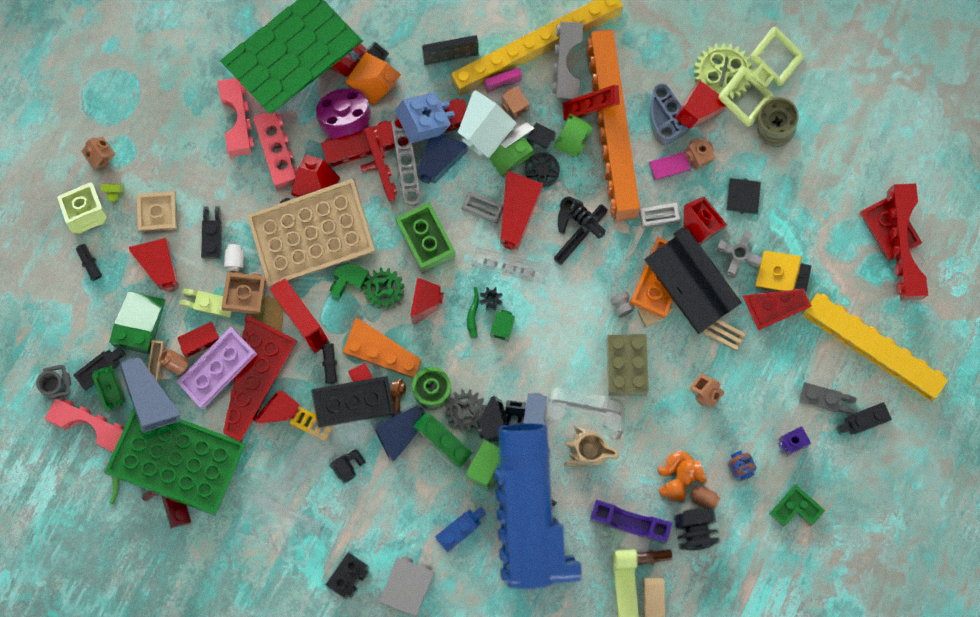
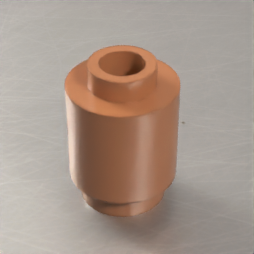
(173, 362)
(704, 497)

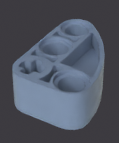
(662, 119)

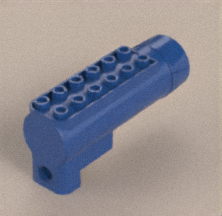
(529, 534)

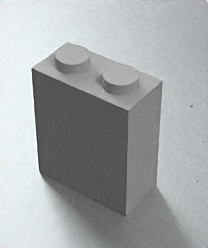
(407, 586)

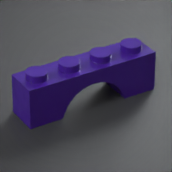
(629, 522)

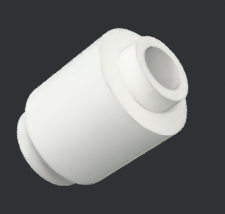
(234, 258)

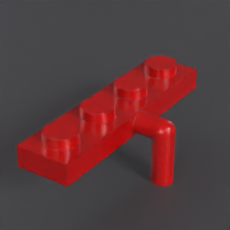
(378, 155)

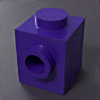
(794, 441)

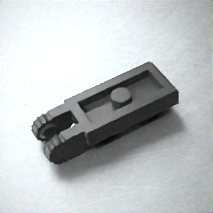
(825, 398)

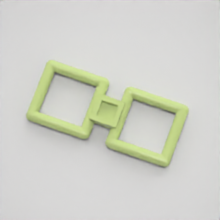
(761, 75)

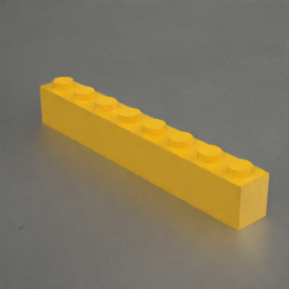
(875, 347)

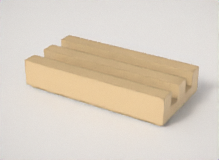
(726, 326)

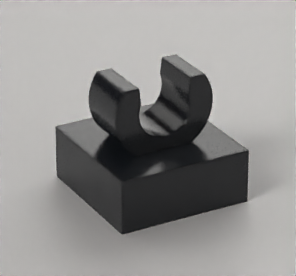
(515, 408)

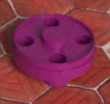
(343, 112)

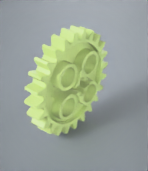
(707, 68)

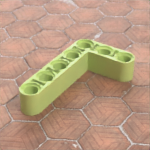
(625, 584)

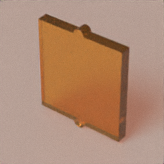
(270, 313)

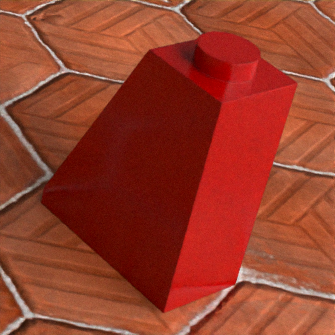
(699, 106)
(157, 262)

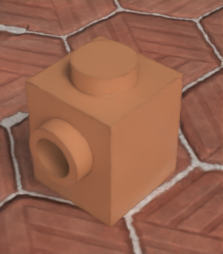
(514, 102)

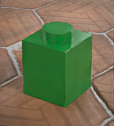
(502, 325)

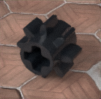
(494, 294)

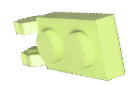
(205, 303)

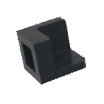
(541, 135)

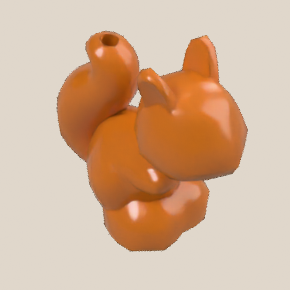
(686, 471)

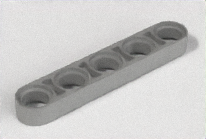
(405, 169)

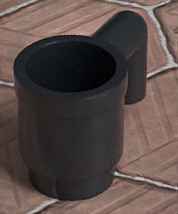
(343, 467)

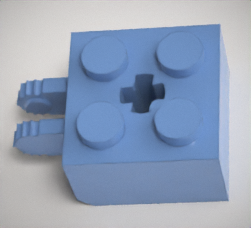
(423, 117)

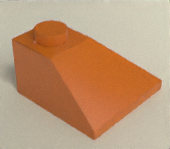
(372, 77)

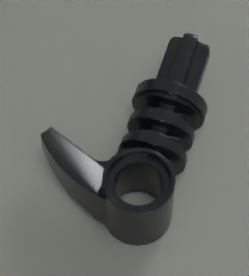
(581, 215)

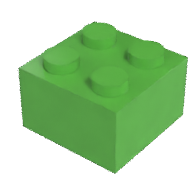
(483, 466)

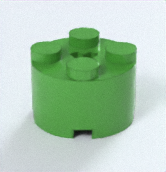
(572, 136)
(439, 395)

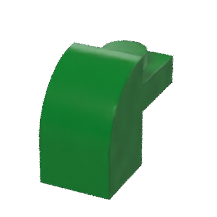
(348, 275)

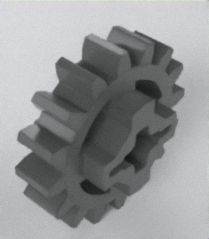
(458, 405)

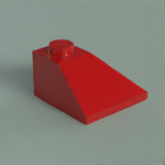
(312, 176)
(702, 220)
(425, 300)
(278, 408)

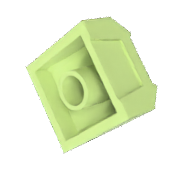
(82, 208)

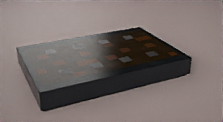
(450, 50)

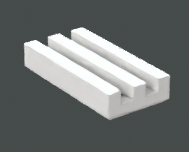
(661, 215)

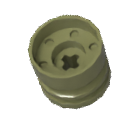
(781, 112)

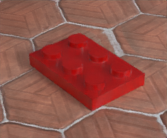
(878, 223)

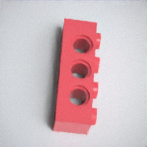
(265, 123)

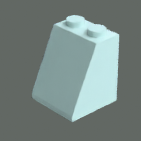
(484, 125)

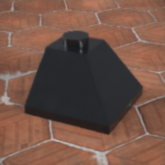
(492, 419)

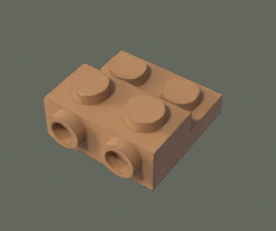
(243, 292)

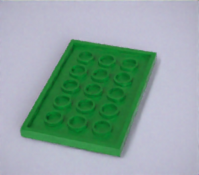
(177, 462)

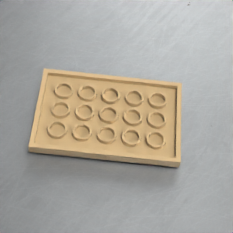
(311, 232)

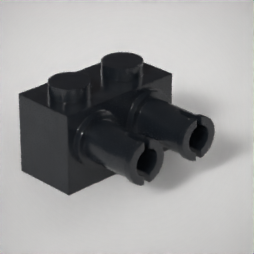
(347, 576)

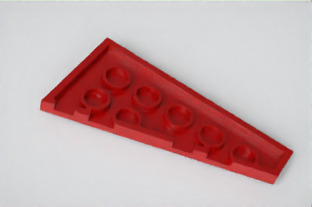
(258, 376)

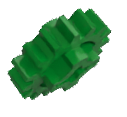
(377, 283)

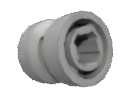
(621, 302)

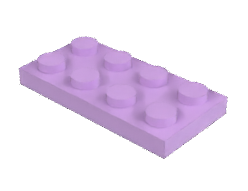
(216, 368)

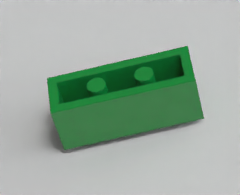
(442, 440)

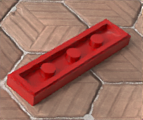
(592, 102)

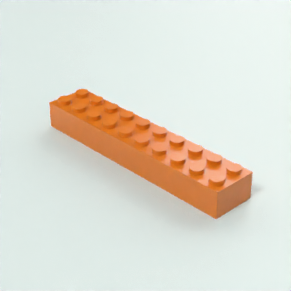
(613, 128)

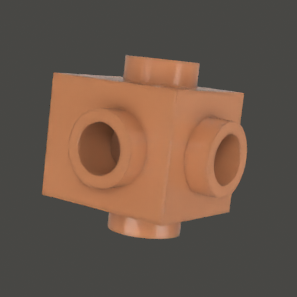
(98, 152)
(700, 153)
(706, 390)

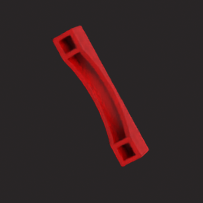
(911, 280)

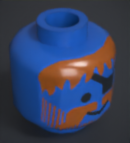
(742, 465)

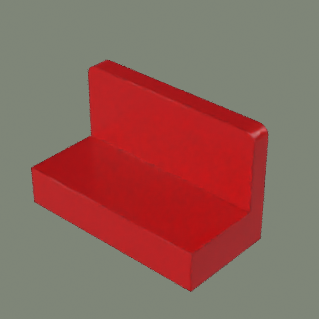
(198, 340)

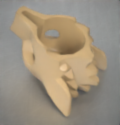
(589, 449)

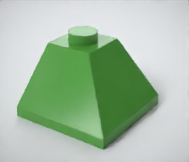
(512, 156)

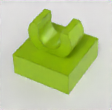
(112, 189)

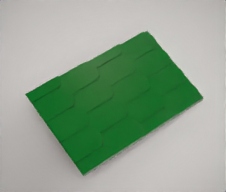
(291, 52)

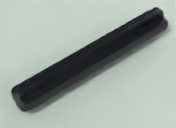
(577, 238)

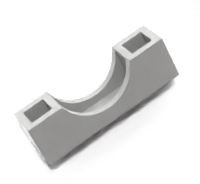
(570, 35)

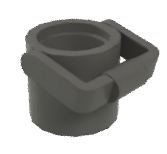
(52, 384)

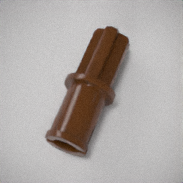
(654, 556)

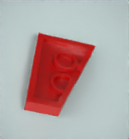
(775, 306)

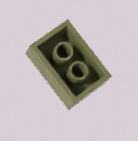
(627, 365)

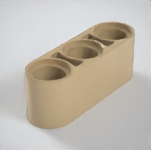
(654, 597)

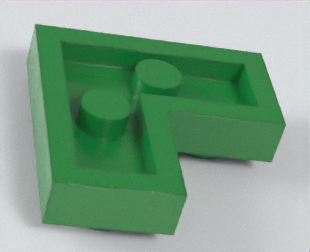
(796, 502)

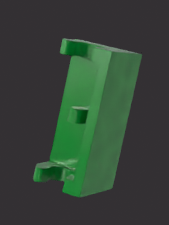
(108, 387)

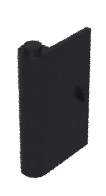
(692, 280)

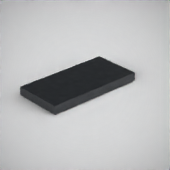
(352, 402)

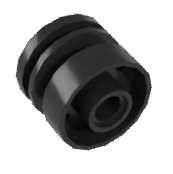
(696, 528)

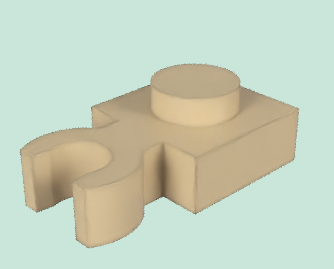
(649, 318)

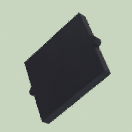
(743, 196)

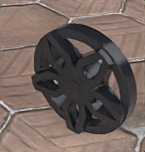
(542, 169)

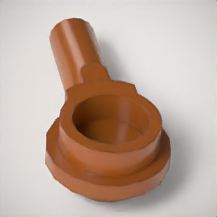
(398, 389)

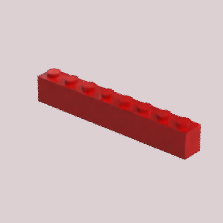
(356, 146)

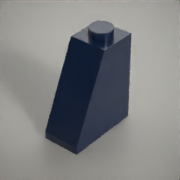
(439, 157)
(398, 431)

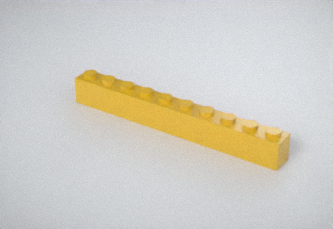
(531, 45)

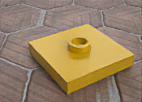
(778, 271)

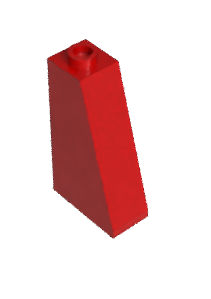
(519, 204)
(299, 315)

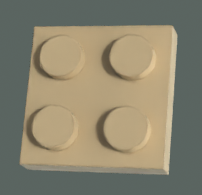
(156, 211)

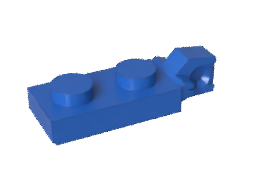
(460, 529)

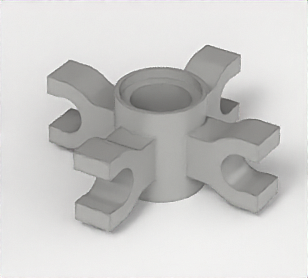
(726, 248)

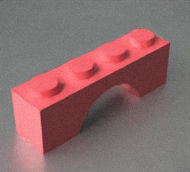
(238, 138)
(65, 415)

